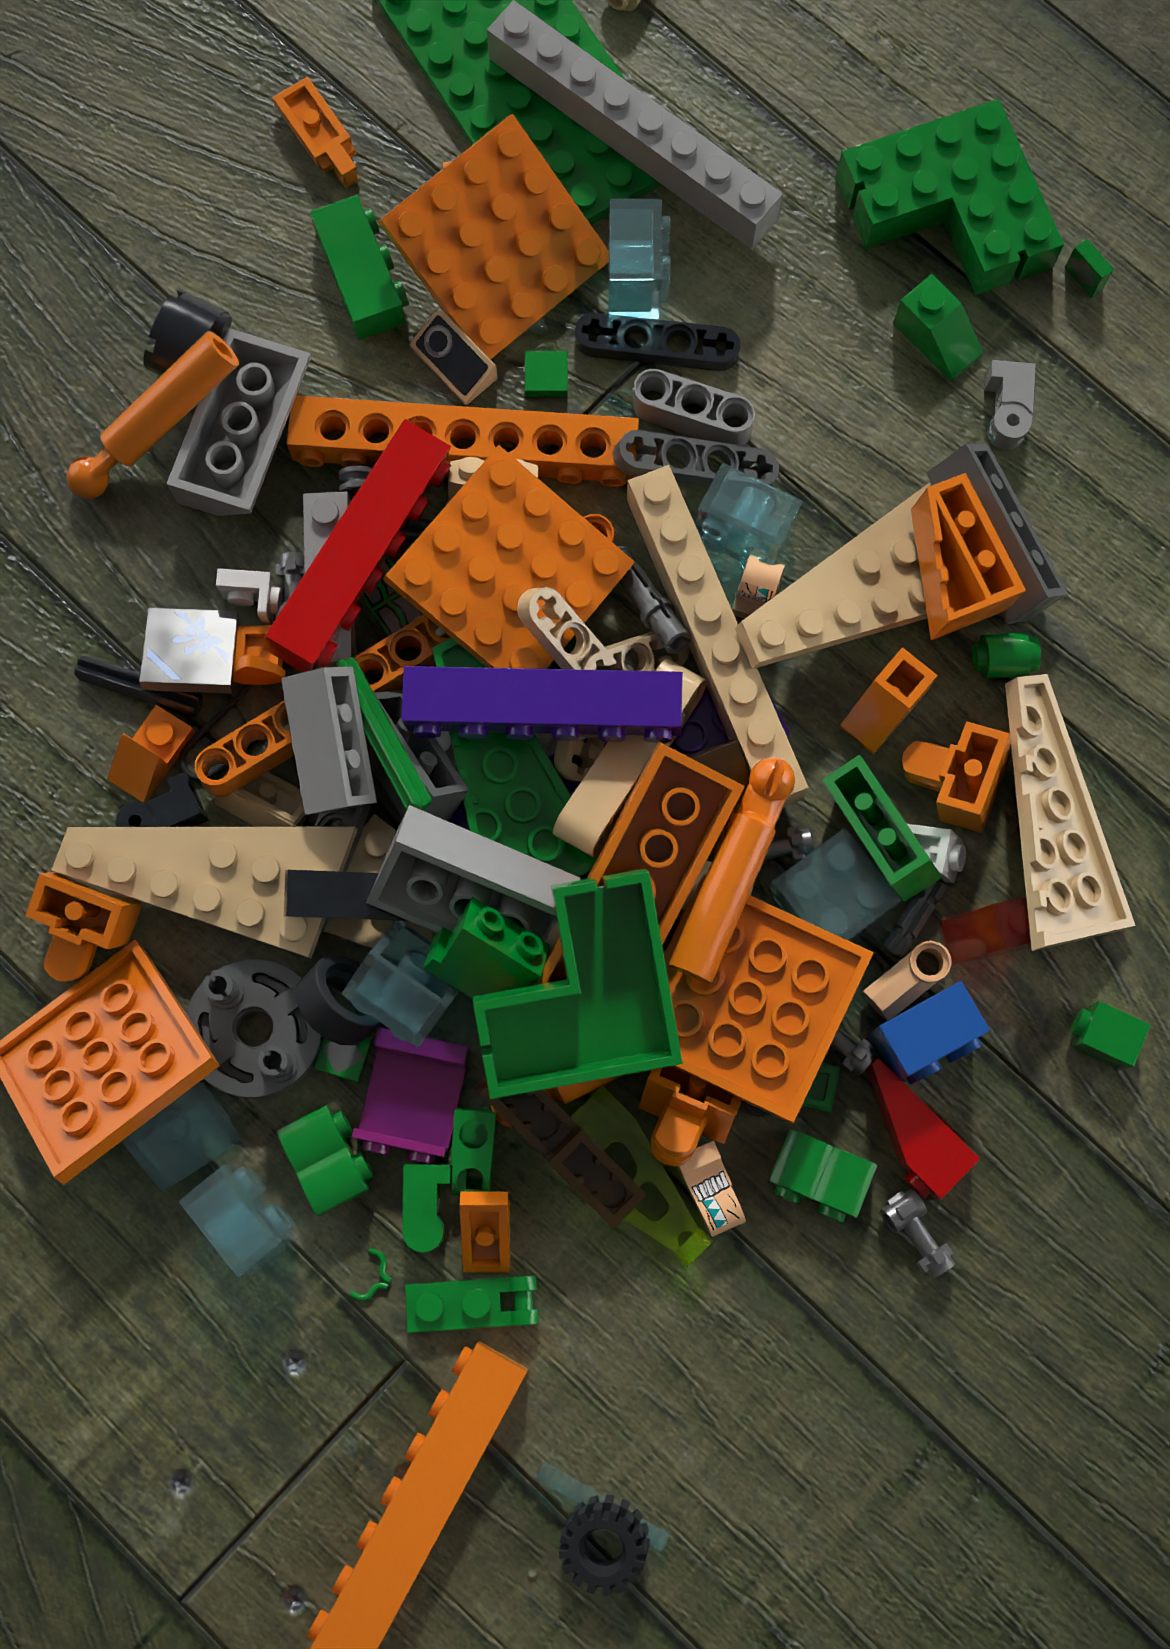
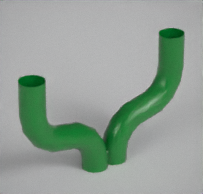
(382, 1273)

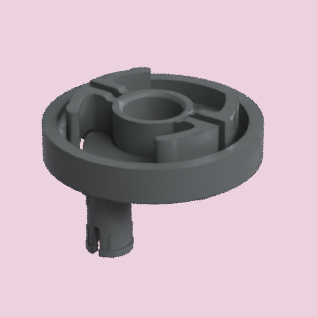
(232, 996)

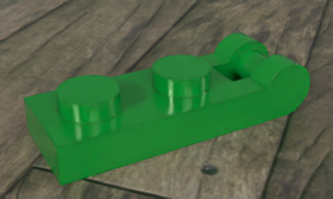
(469, 1304)

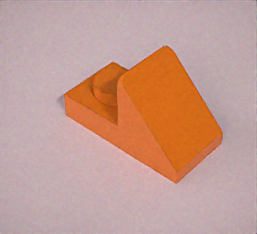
(149, 755)
(485, 1232)

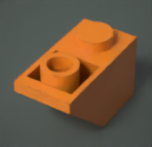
(888, 700)

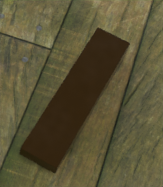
(570, 1152)

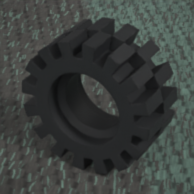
(595, 1570)

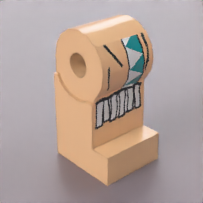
(757, 586)
(711, 1190)

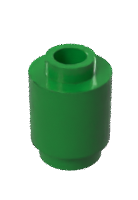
(1006, 655)

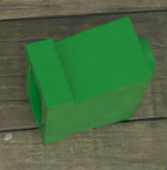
(486, 953)

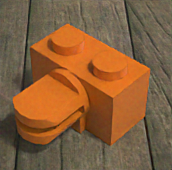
(963, 773)
(80, 921)
(685, 1113)

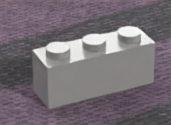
(328, 739)

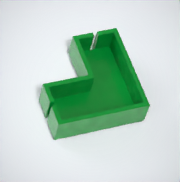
(958, 174)
(609, 1011)

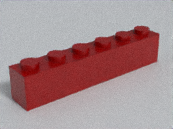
(357, 548)

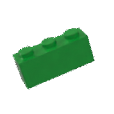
(360, 266)
(882, 828)

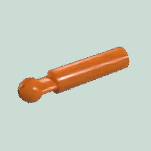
(154, 413)
(733, 871)

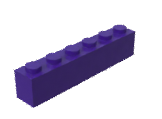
(542, 702)

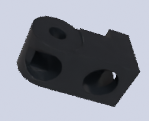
(173, 809)

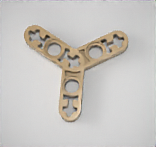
(585, 656)

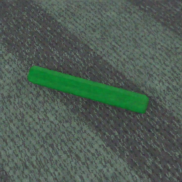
(387, 744)

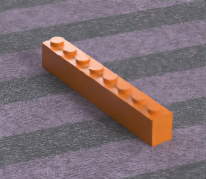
(419, 1502)

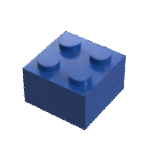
(933, 1029)

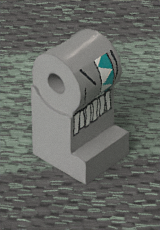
(1013, 402)

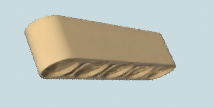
(610, 780)

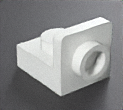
(245, 587)
(943, 849)

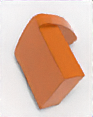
(252, 662)

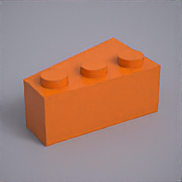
(960, 558)

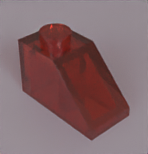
(987, 931)

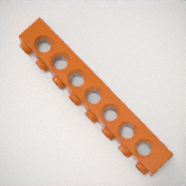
(488, 427)

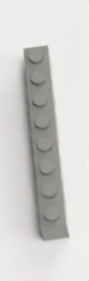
(633, 125)

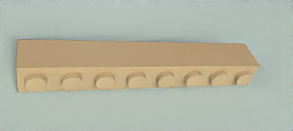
(707, 616)

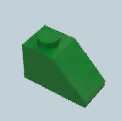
(938, 327)

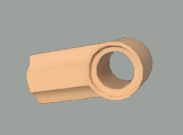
(905, 982)

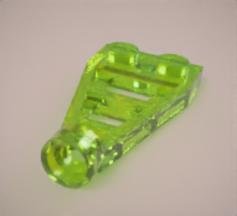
(610, 1122)

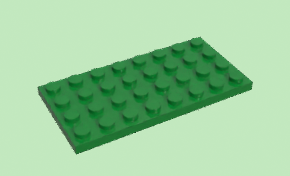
(453, 55)

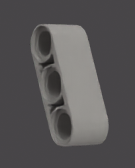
(678, 393)

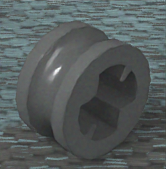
(353, 479)

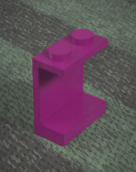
(412, 1097)

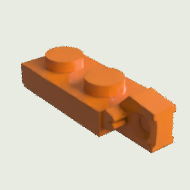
(318, 130)

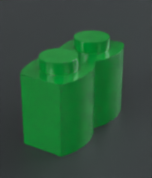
(325, 1160)
(822, 1175)

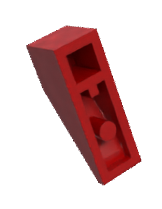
(921, 1140)

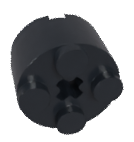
(180, 326)

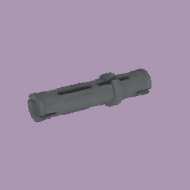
(655, 610)

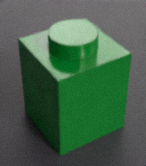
(1109, 1035)

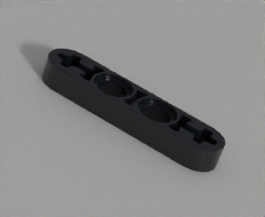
(658, 334)

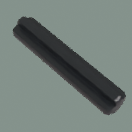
(128, 683)

